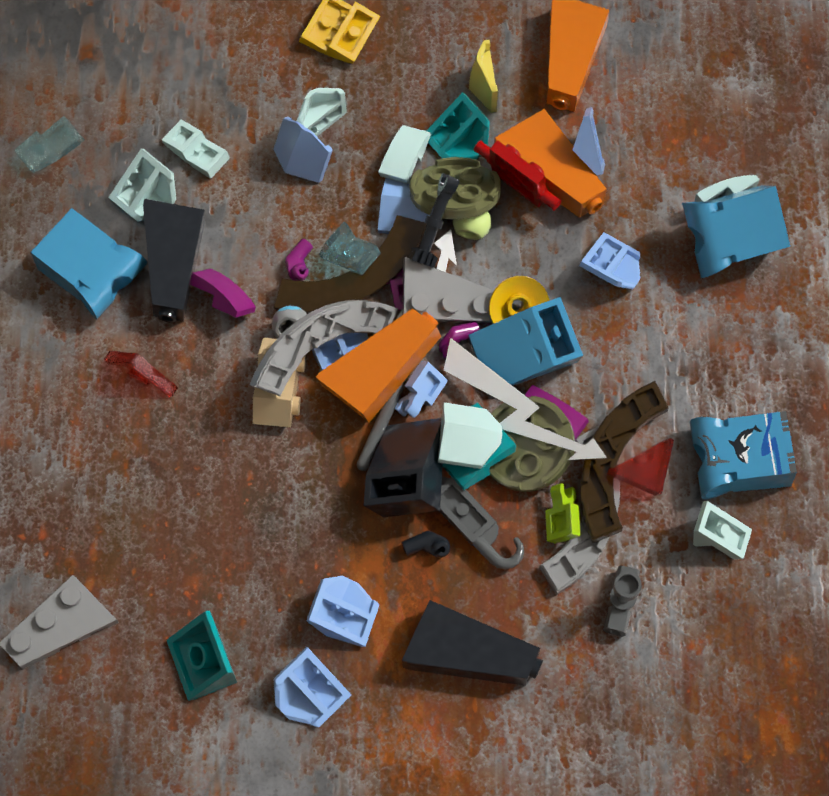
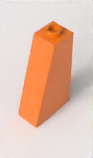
(573, 45)
(565, 174)
(379, 365)

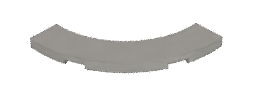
(312, 332)
(579, 553)

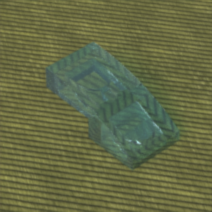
(53, 144)

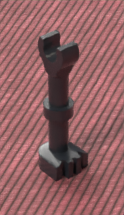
(446, 188)

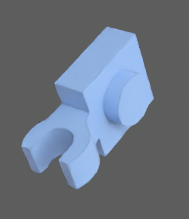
(424, 388)

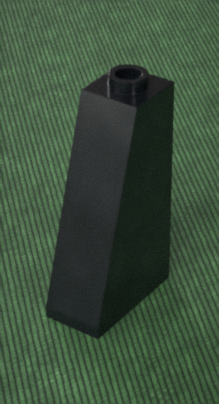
(172, 252)
(469, 649)

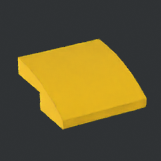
(339, 29)

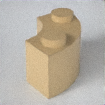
(273, 409)

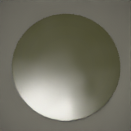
(476, 193)
(534, 462)

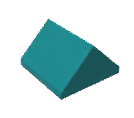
(201, 657)

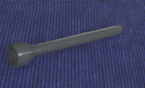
(378, 429)

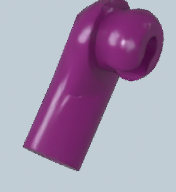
(295, 260)
(458, 334)

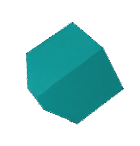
(459, 129)

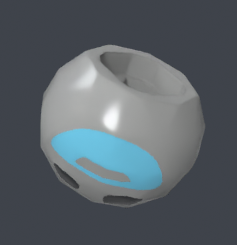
(285, 318)

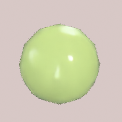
(473, 227)

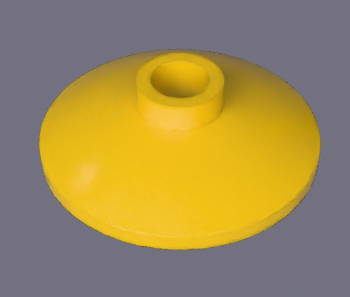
(515, 288)

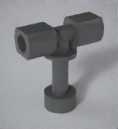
(622, 597)

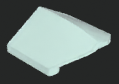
(322, 109)
(144, 180)
(467, 435)

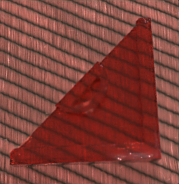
(141, 370)
(647, 468)

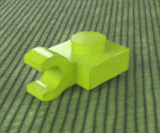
(563, 518)

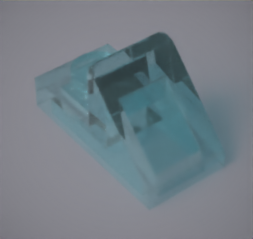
(349, 251)

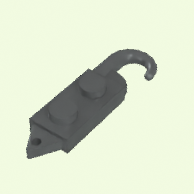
(475, 524)

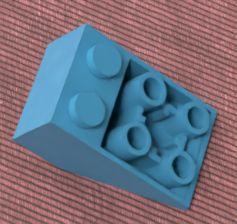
(528, 343)

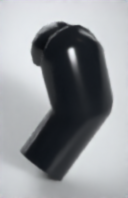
(428, 542)

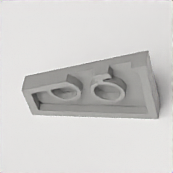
(444, 295)
(58, 622)

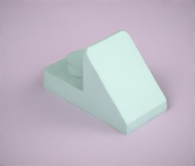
(721, 531)

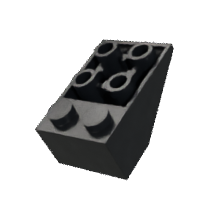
(406, 470)

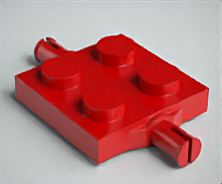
(520, 175)

